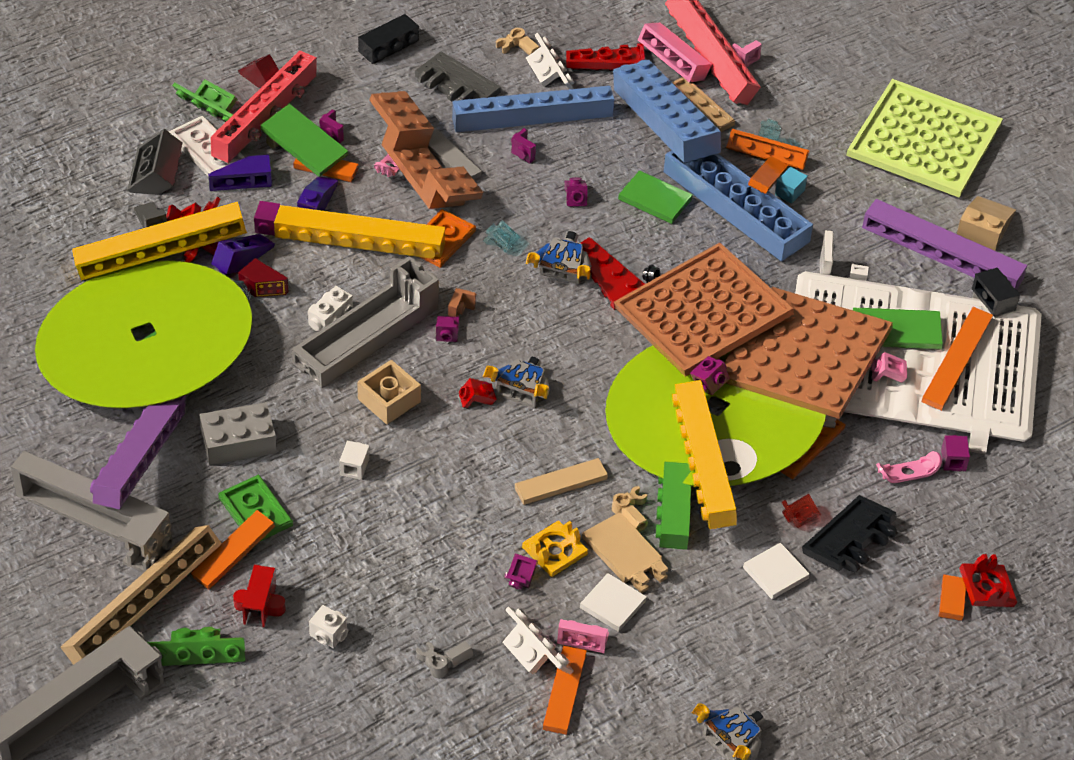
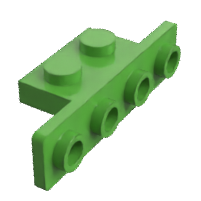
(211, 97)
(200, 647)

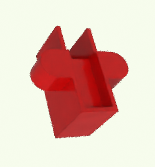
(260, 595)

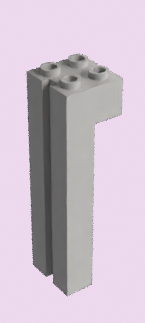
(370, 324)
(67, 493)
(69, 696)

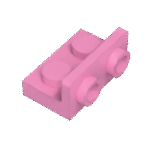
(582, 636)

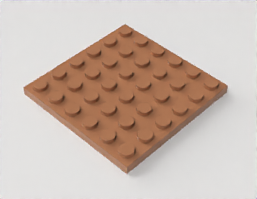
(703, 308)
(811, 356)

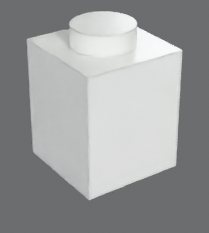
(354, 460)

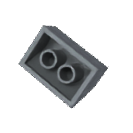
(155, 164)

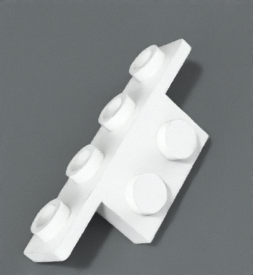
(546, 66)
(530, 646)

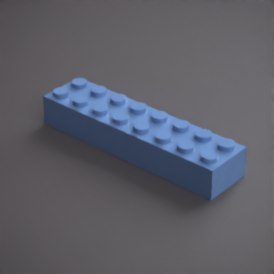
(667, 111)
(754, 213)

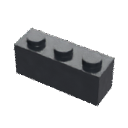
(388, 38)

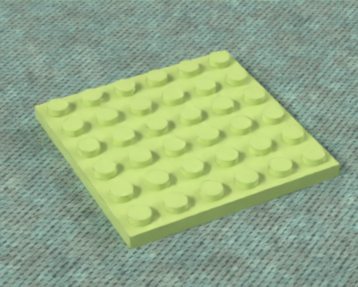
(925, 137)

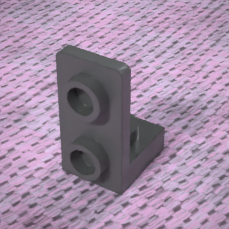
(150, 215)

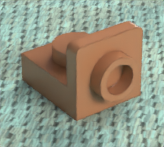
(460, 300)

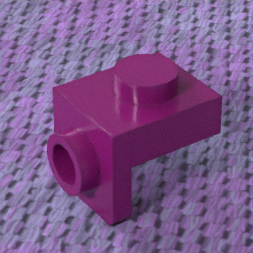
(331, 127)
(522, 147)
(576, 192)
(521, 572)

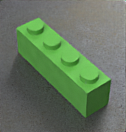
(674, 507)

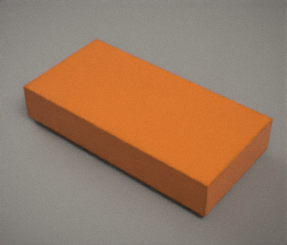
(952, 597)

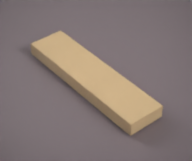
(705, 104)
(561, 481)

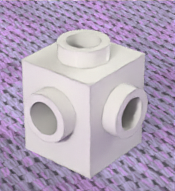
(328, 626)

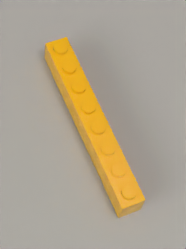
(359, 232)
(159, 241)
(704, 455)

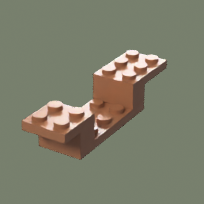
(407, 145)

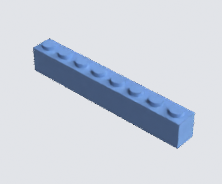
(532, 108)

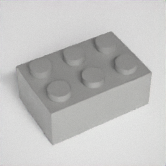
(238, 433)

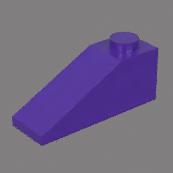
(242, 174)
(317, 193)
(236, 253)

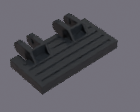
(849, 532)

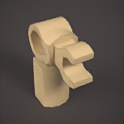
(517, 38)
(625, 505)

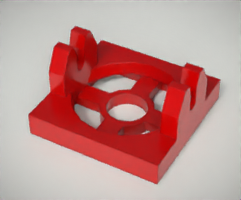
(980, 596)

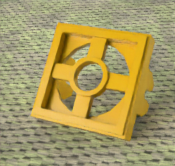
(572, 537)

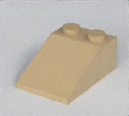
(985, 222)

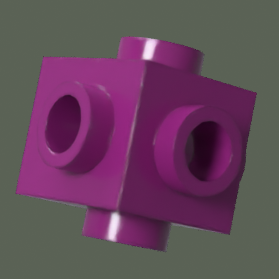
(711, 373)

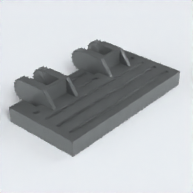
(455, 79)

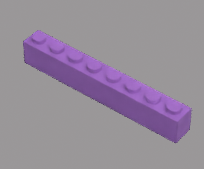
(939, 243)
(136, 453)

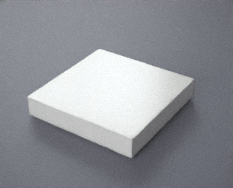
(826, 257)
(776, 570)
(613, 602)

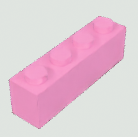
(674, 52)

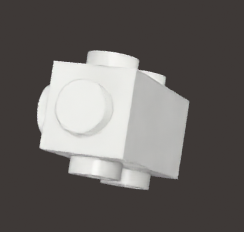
(329, 308)

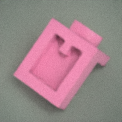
(749, 53)
(890, 367)

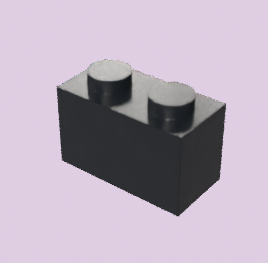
(995, 292)

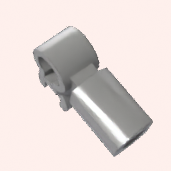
(440, 664)

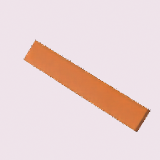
(957, 358)

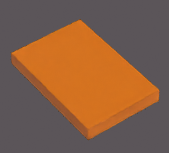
(456, 234)

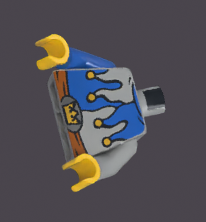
(562, 259)
(520, 381)
(731, 731)

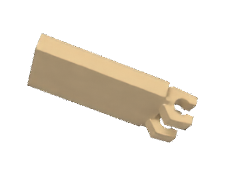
(625, 551)

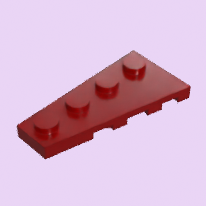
(605, 57)
(609, 273)

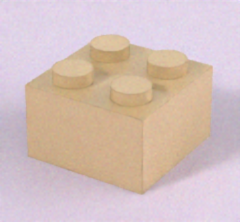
(389, 391)

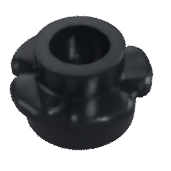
(650, 273)

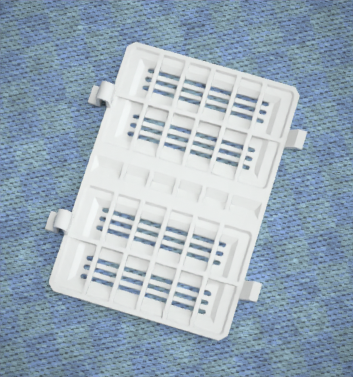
(903, 400)

